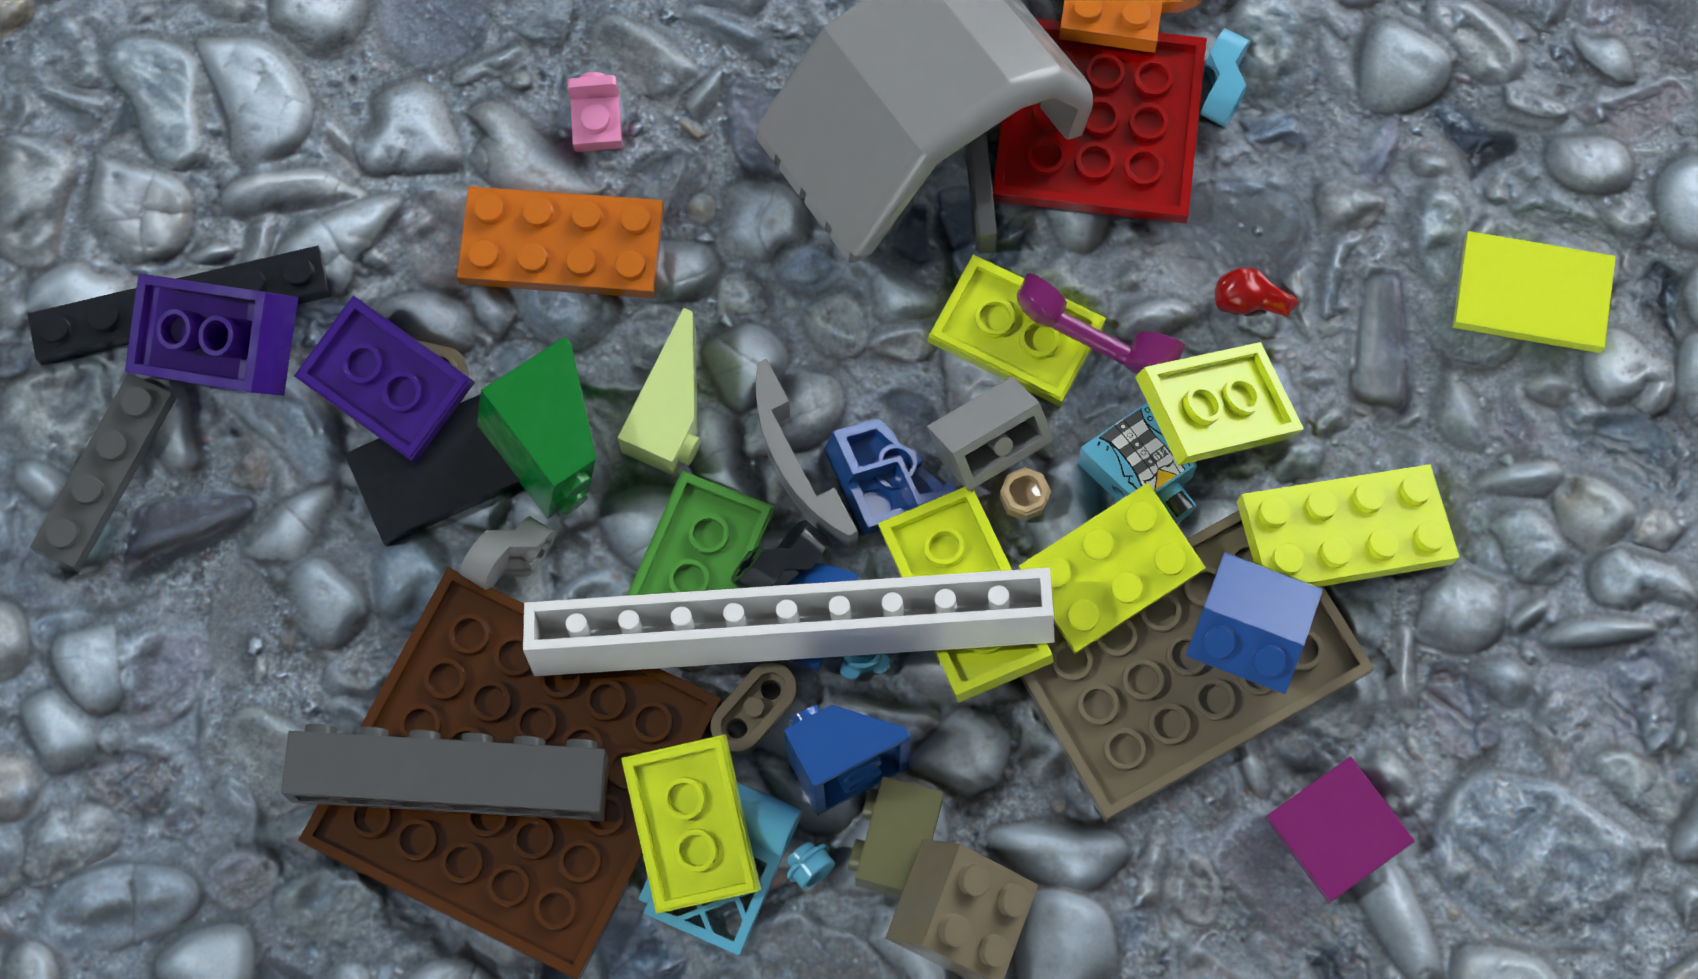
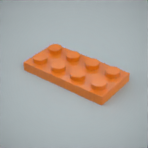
(560, 242)

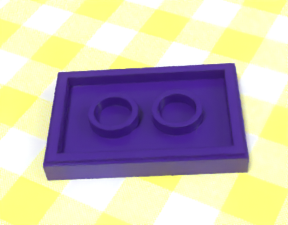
(384, 379)

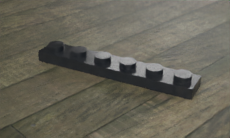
(107, 319)

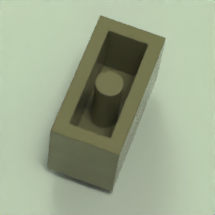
(899, 821)

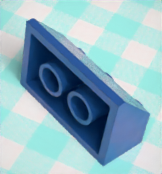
(843, 753)

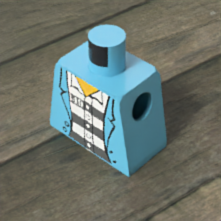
(1138, 454)

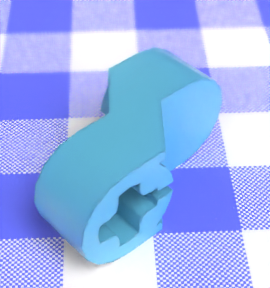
(1225, 77)

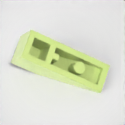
(664, 417)

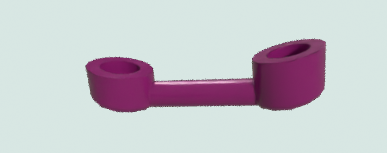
(1047, 306)

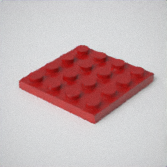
(1135, 142)

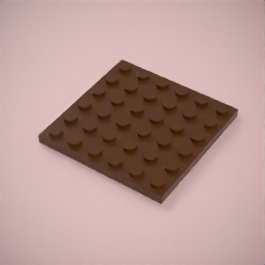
(514, 878)

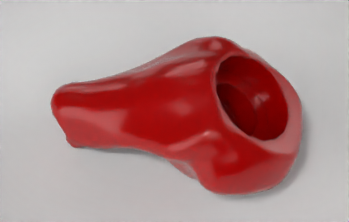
(1249, 290)

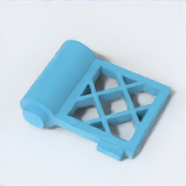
(770, 830)

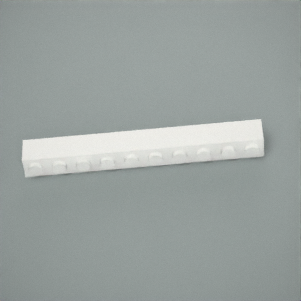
(789, 622)

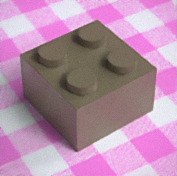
(961, 910)

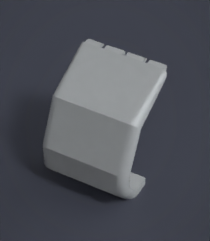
(901, 91)

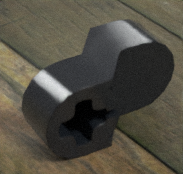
(796, 552)

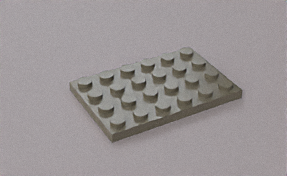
(1147, 715)

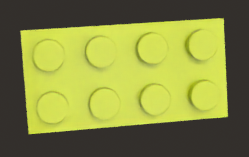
(1350, 527)
(957, 538)

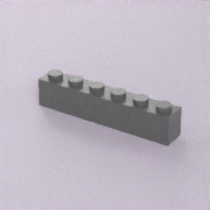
(446, 774)

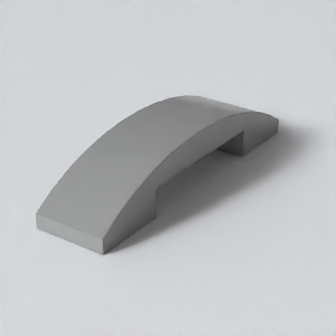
(824, 510)

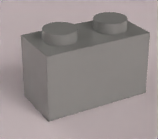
(990, 433)

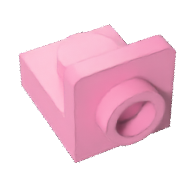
(595, 112)

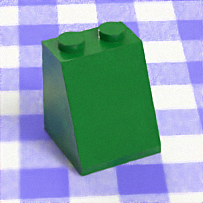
(542, 428)

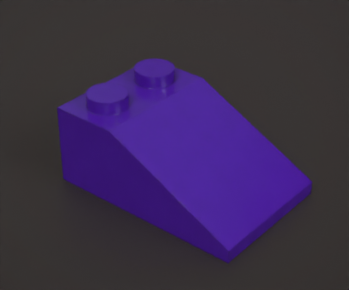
(211, 334)

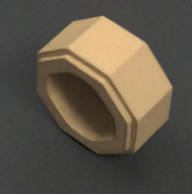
(1025, 494)

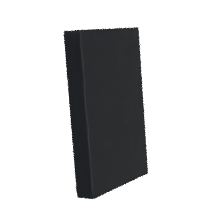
(449, 477)

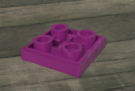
(1339, 829)

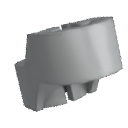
(507, 552)

